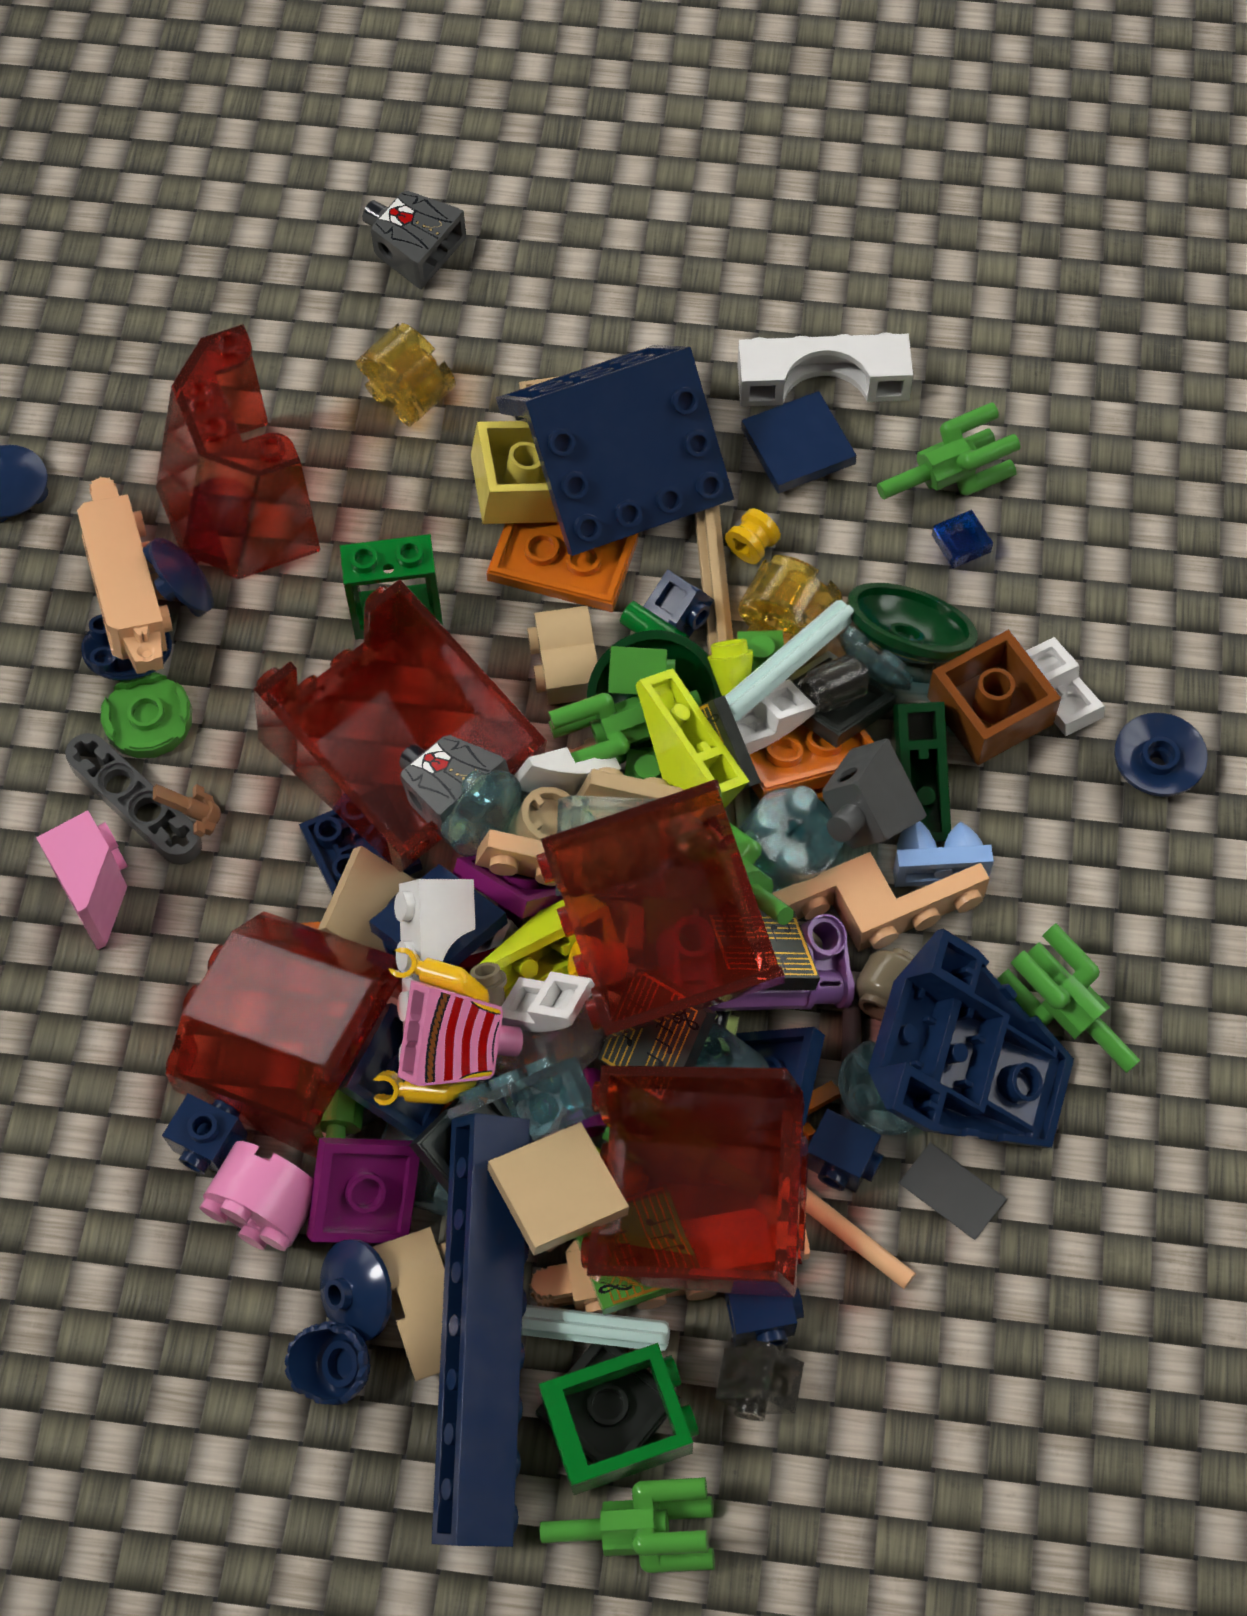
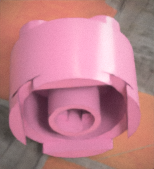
(260, 1197)

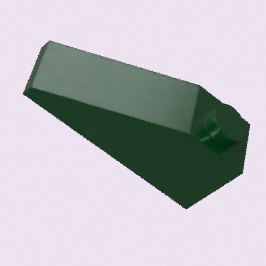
(923, 755)

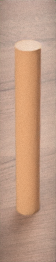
(858, 1240)

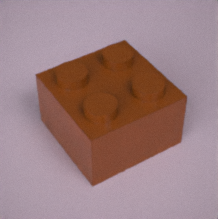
(994, 697)

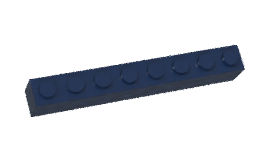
(480, 1342)

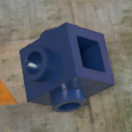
(204, 1133)

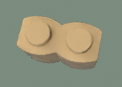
(565, 653)

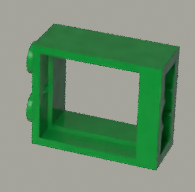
(365, 565)
(681, 1419)

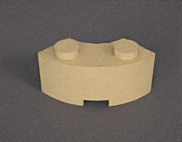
(417, 1287)

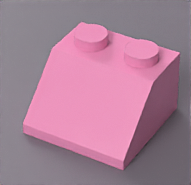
(89, 871)

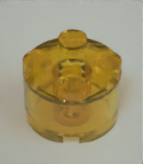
(405, 373)
(785, 597)

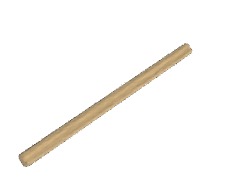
(719, 620)

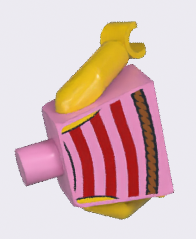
(447, 1035)

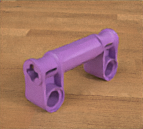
(832, 966)

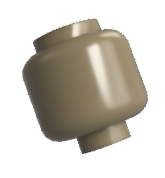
(877, 980)

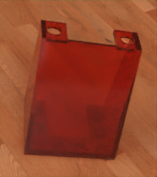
(372, 703)

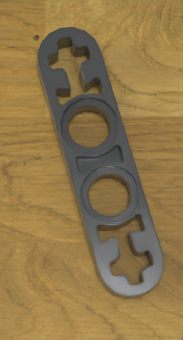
(132, 799)

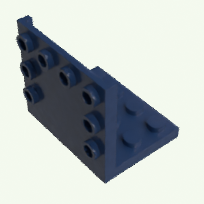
(624, 444)

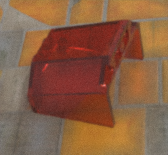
(225, 496)
(660, 910)
(279, 1024)
(708, 1179)

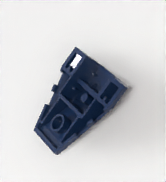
(965, 1054)

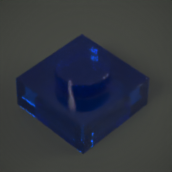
(962, 539)

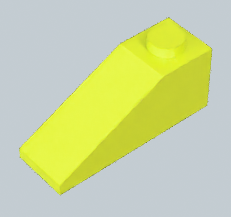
(684, 739)
(534, 949)

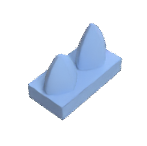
(922, 863)

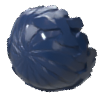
(328, 1363)

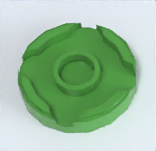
(146, 716)

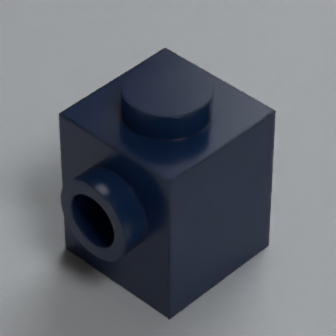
(843, 1152)
(763, 1317)

